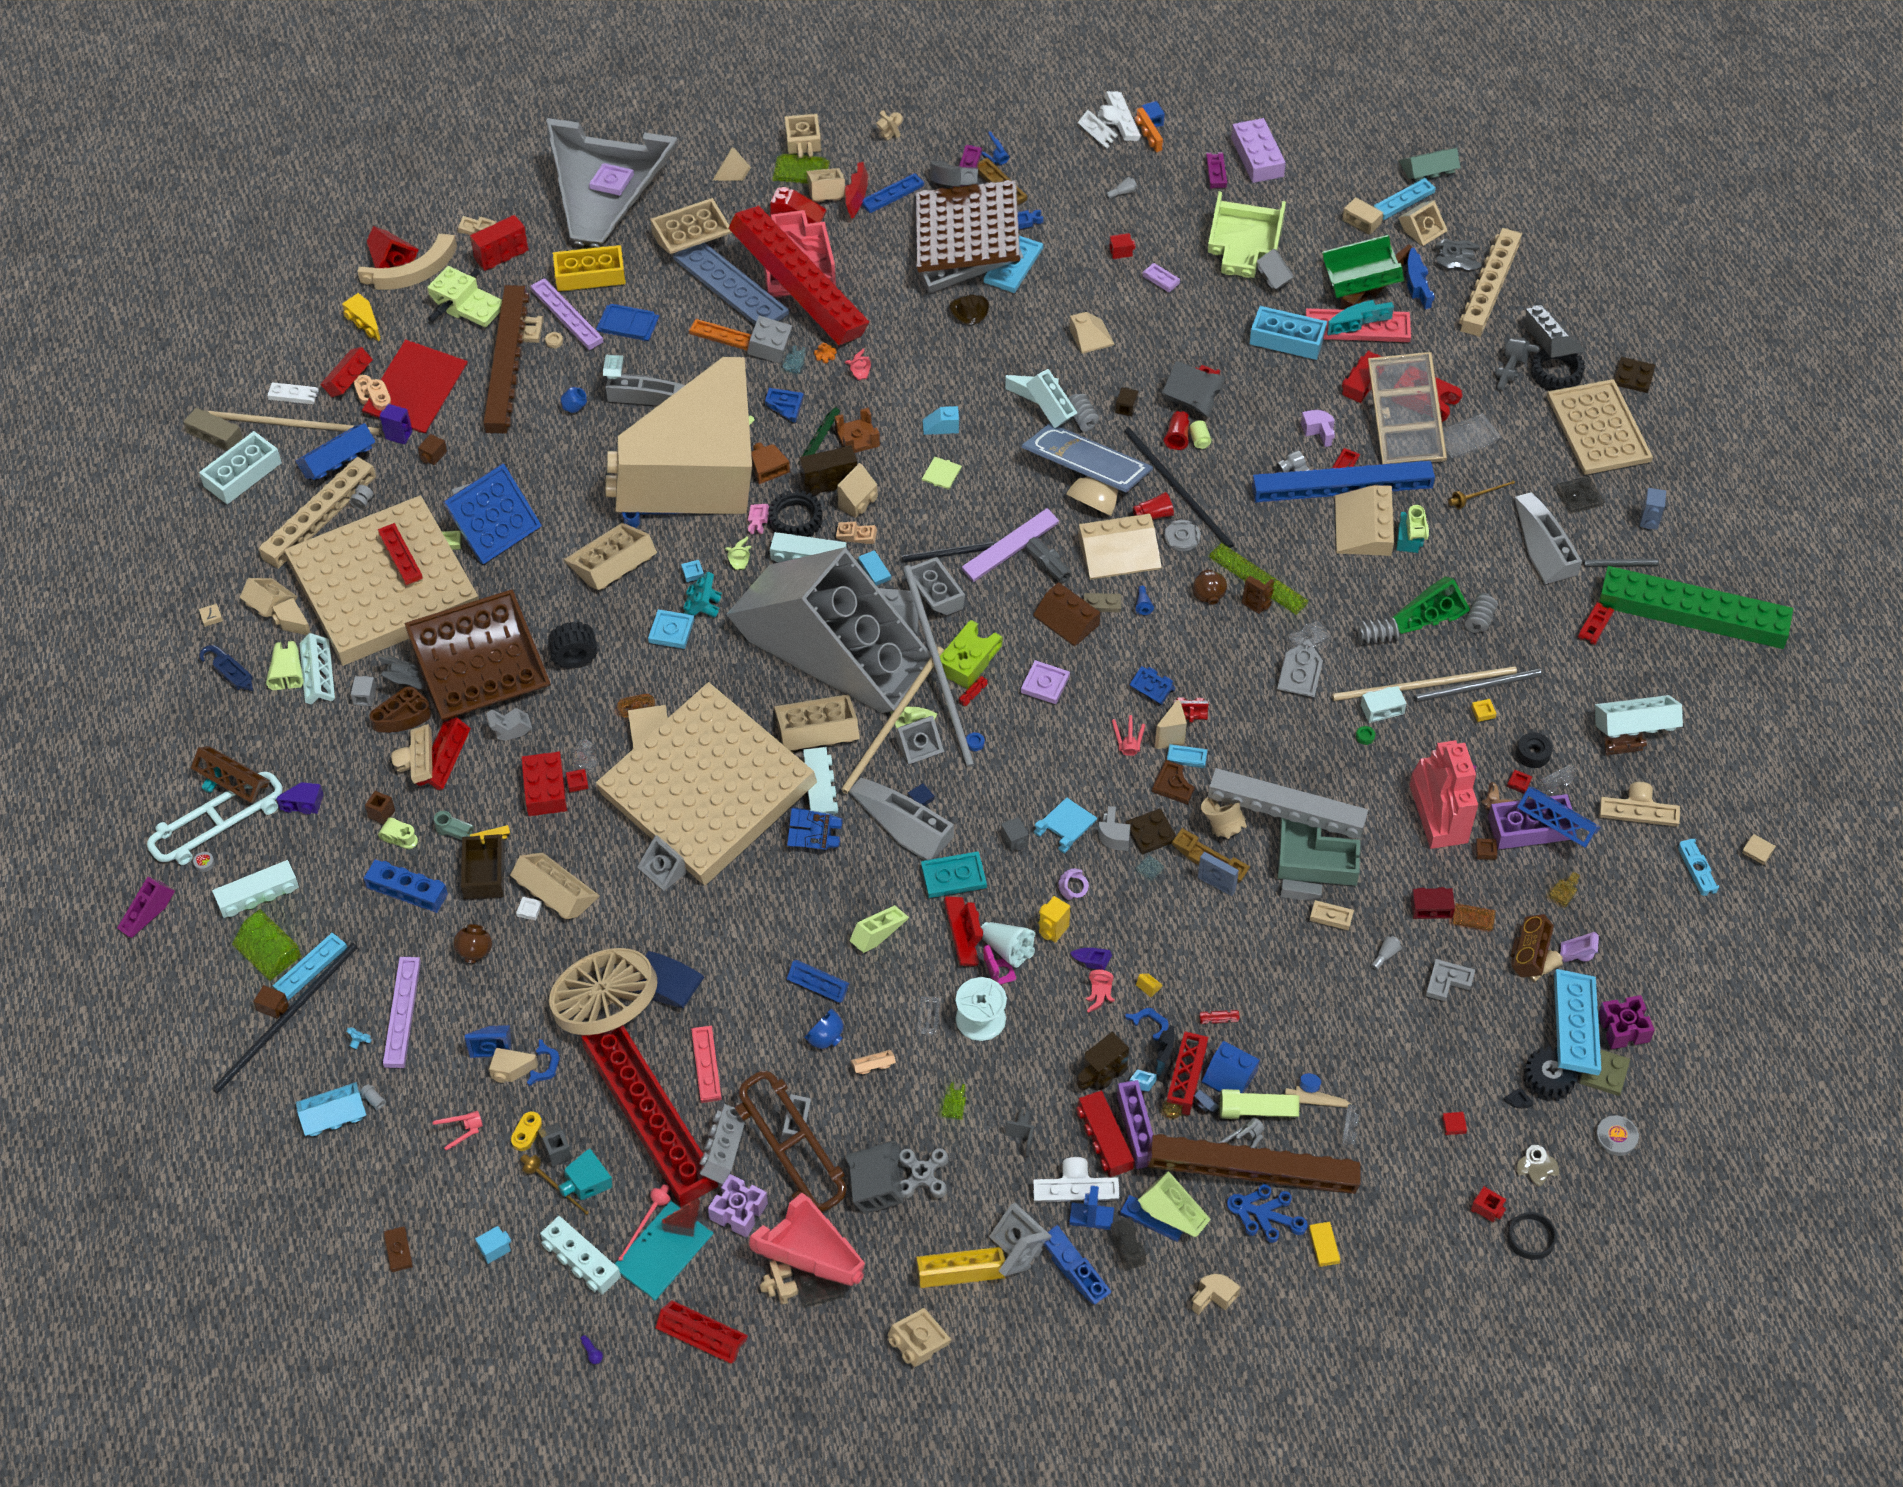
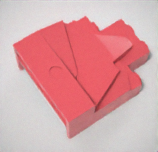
(810, 239)
(1445, 794)

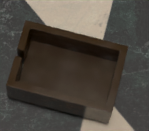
(826, 469)
(482, 869)

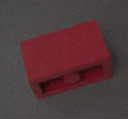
(1432, 903)

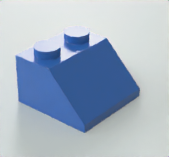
(1230, 1069)

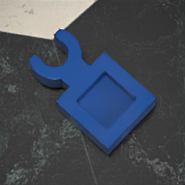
(1027, 219)

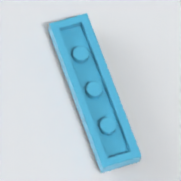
(1405, 198)
(310, 966)

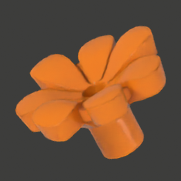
(824, 352)

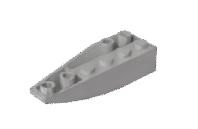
(941, 279)
(640, 389)
(1546, 541)
(904, 819)

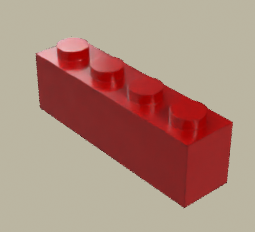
(1105, 1134)

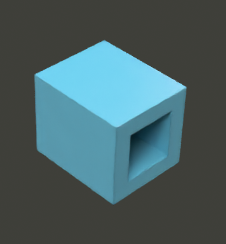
(493, 1244)

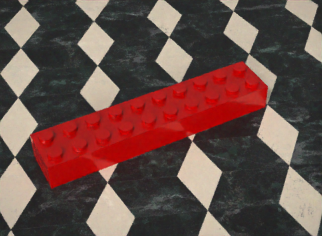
(798, 275)
(649, 1113)

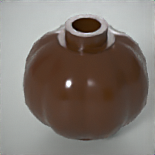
(1209, 587)
(472, 943)

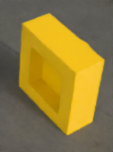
(1483, 710)

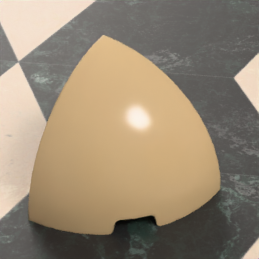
(1095, 494)

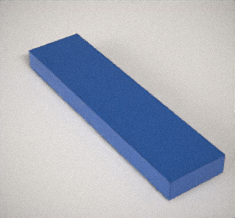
(892, 193)

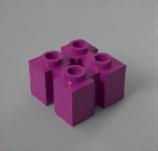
(1626, 1022)

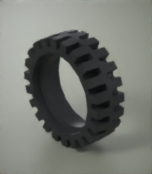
(1557, 382)
(796, 499)

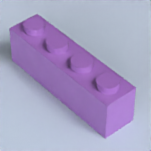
(1135, 1120)

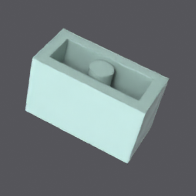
(1383, 704)

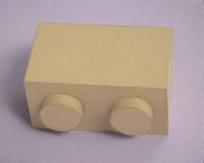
(1362, 216)

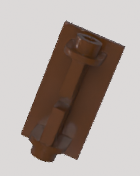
(1624, 744)

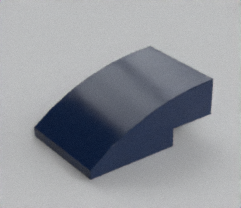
(674, 980)

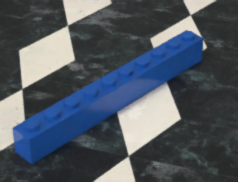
(1341, 480)

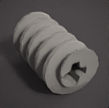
(1086, 414)
(1481, 613)
(1378, 629)

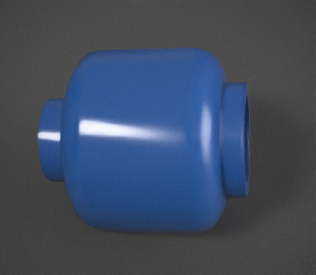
(573, 399)

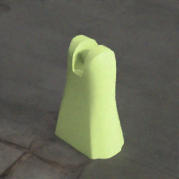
(285, 665)

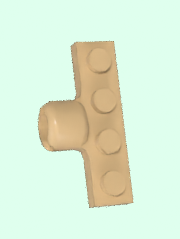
(417, 756)
(1639, 807)

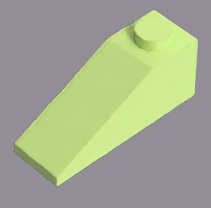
(877, 928)

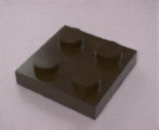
(1634, 374)
(1151, 831)

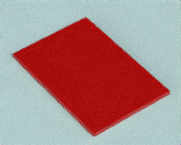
(419, 382)

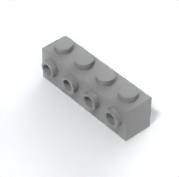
(722, 1144)

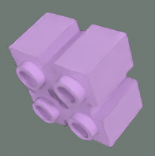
(738, 1205)

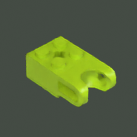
(969, 655)

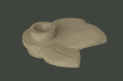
(1537, 1167)

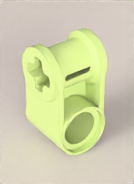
(1416, 523)
(398, 834)

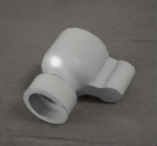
(1293, 462)

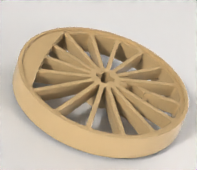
(594, 995)

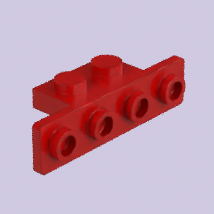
(964, 929)

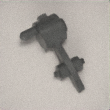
(1515, 351)

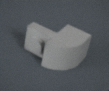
(511, 725)
(1113, 834)

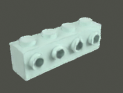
(580, 1255)

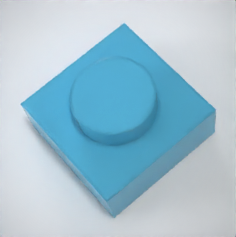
(692, 570)
(1145, 1079)

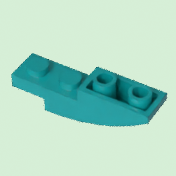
(1356, 315)

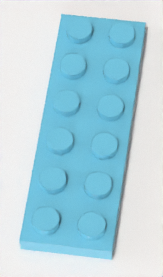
(1577, 1022)

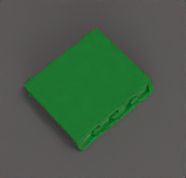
(1362, 266)

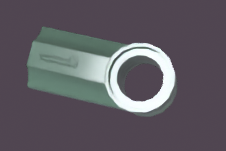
(452, 826)

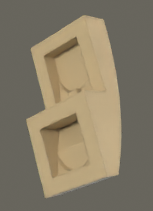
(471, 226)

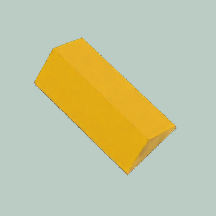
(960, 1267)

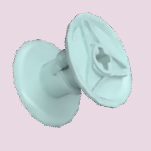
(981, 1008)

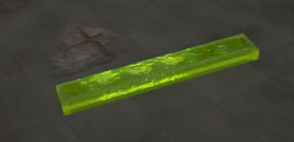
(1243, 568)

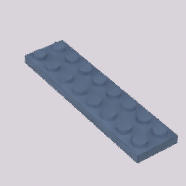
(730, 283)

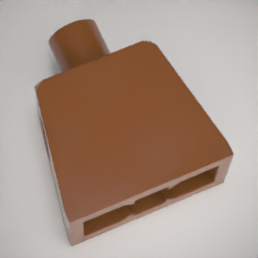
(768, 462)

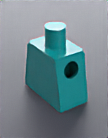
(585, 1177)

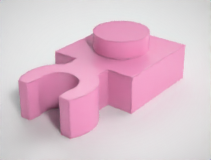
(758, 515)

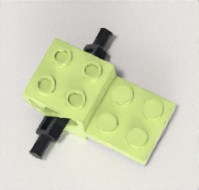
(460, 297)

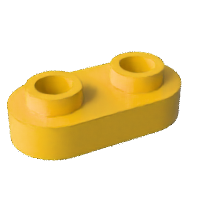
(526, 1130)

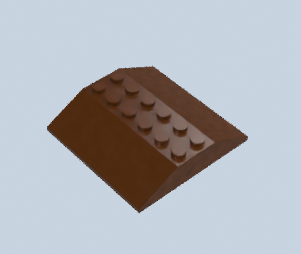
(476, 654)

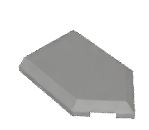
(1301, 670)

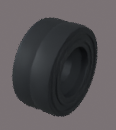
(1536, 740)

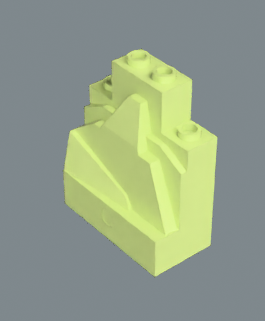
(1244, 235)

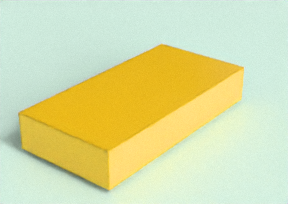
(1324, 1244)

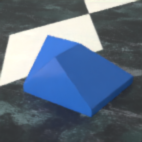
(486, 1040)

